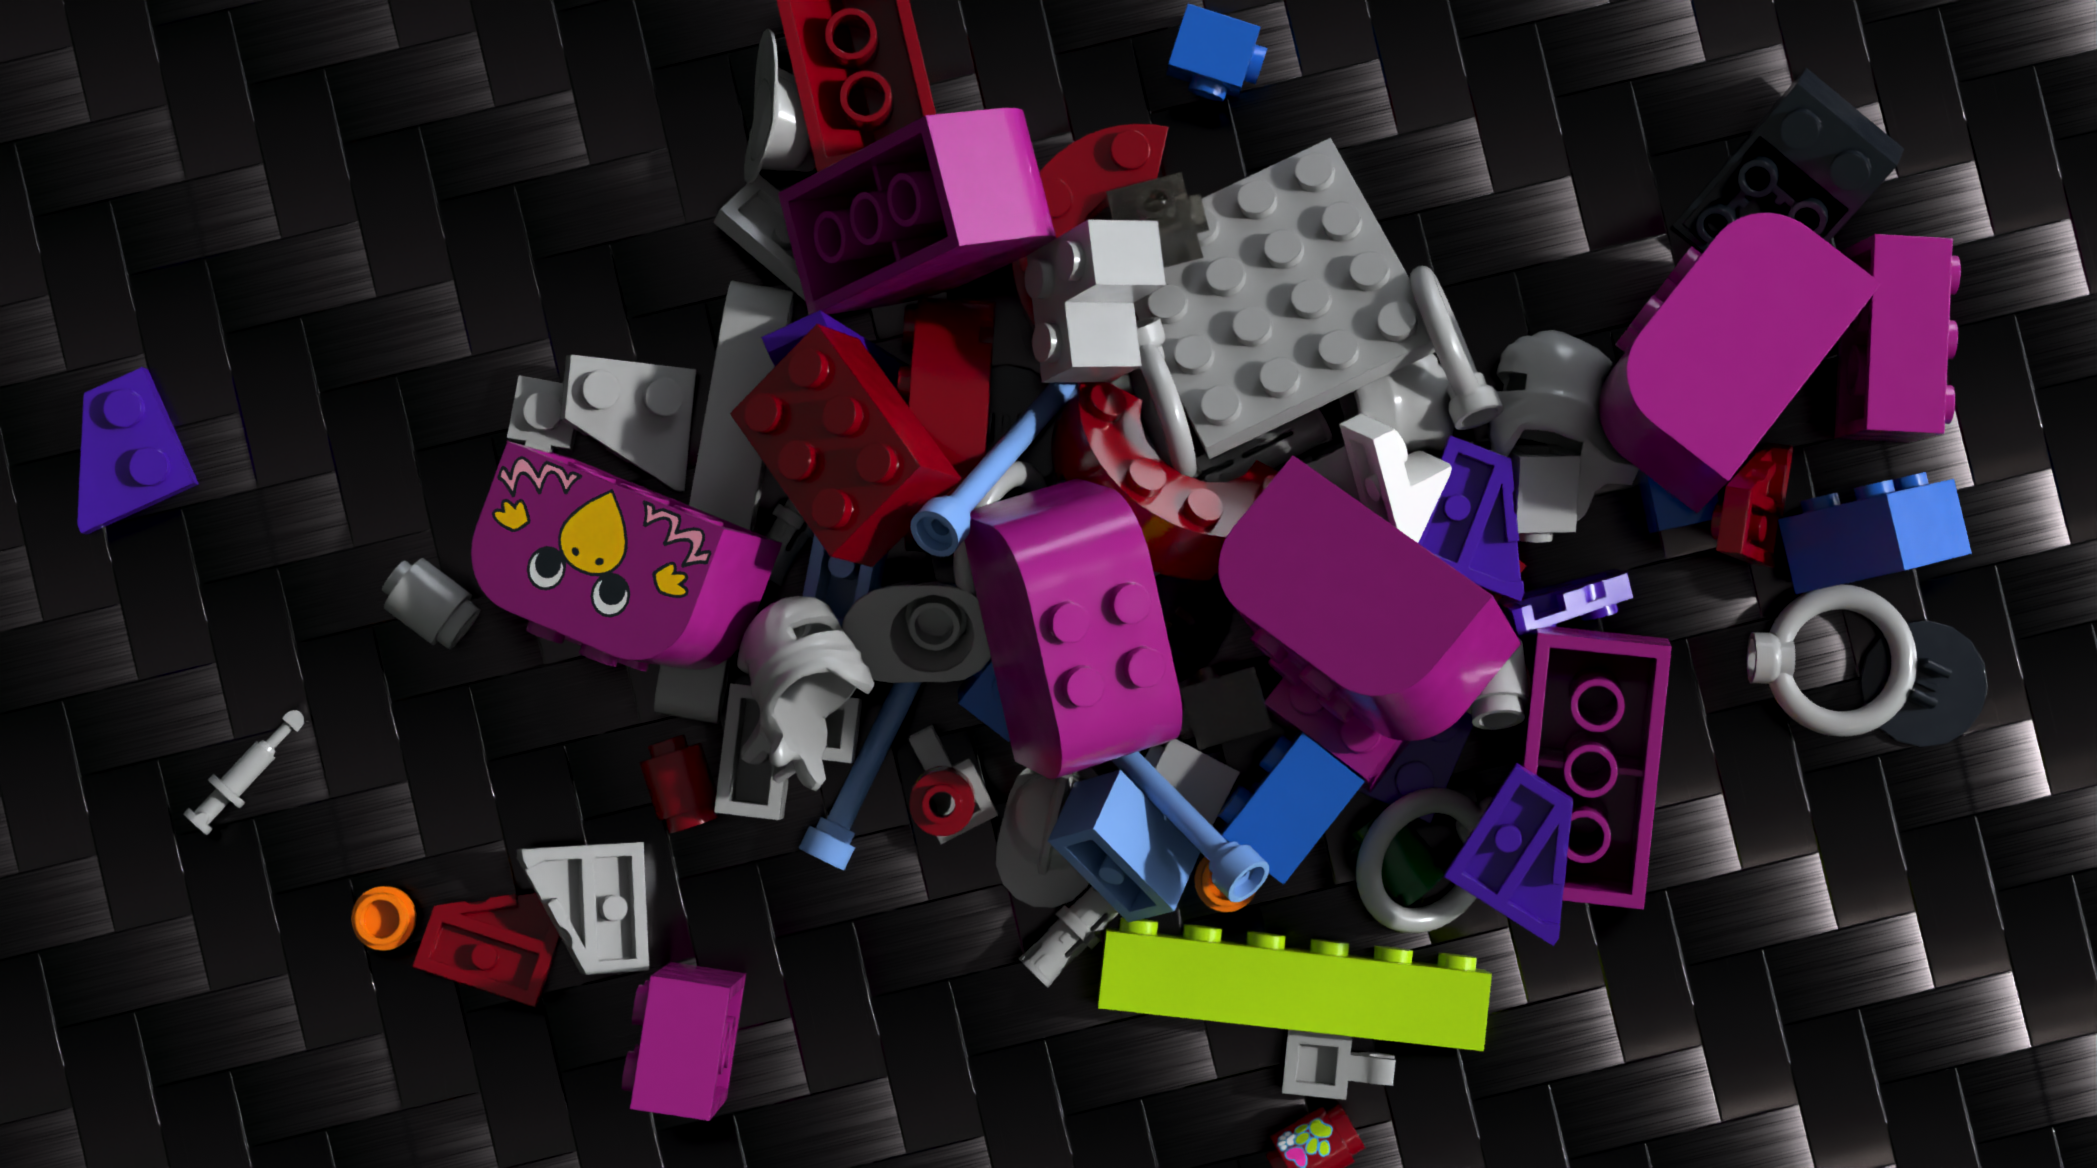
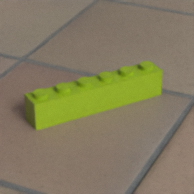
(1295, 987)

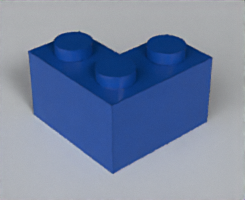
(1883, 532)
(1290, 804)

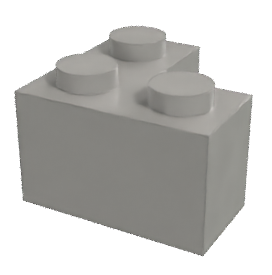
(1086, 298)
(749, 787)

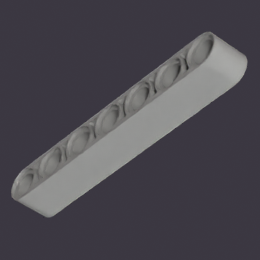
(727, 466)

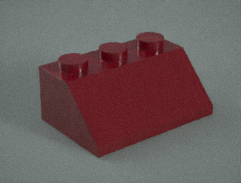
(855, 71)

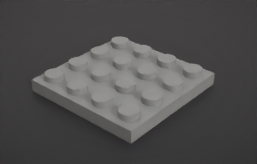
(1285, 303)

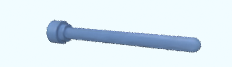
(946, 519)
(832, 836)
(1235, 867)

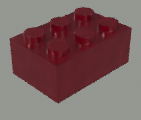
(844, 445)

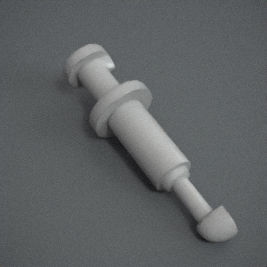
(242, 774)

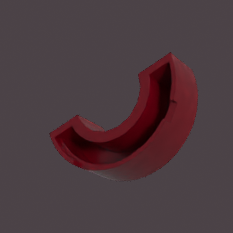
(1083, 172)
(950, 378)
(1181, 517)

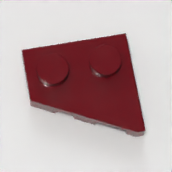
(1752, 504)
(492, 946)

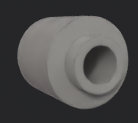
(429, 603)
(1504, 697)

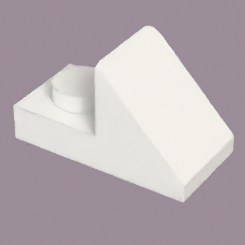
(1389, 480)

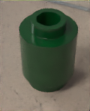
(1408, 864)

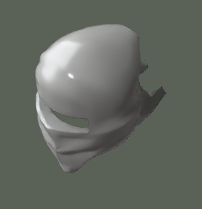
(1554, 399)
(1409, 401)
(798, 675)

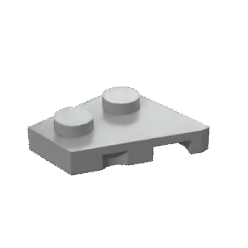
(633, 411)
(594, 902)

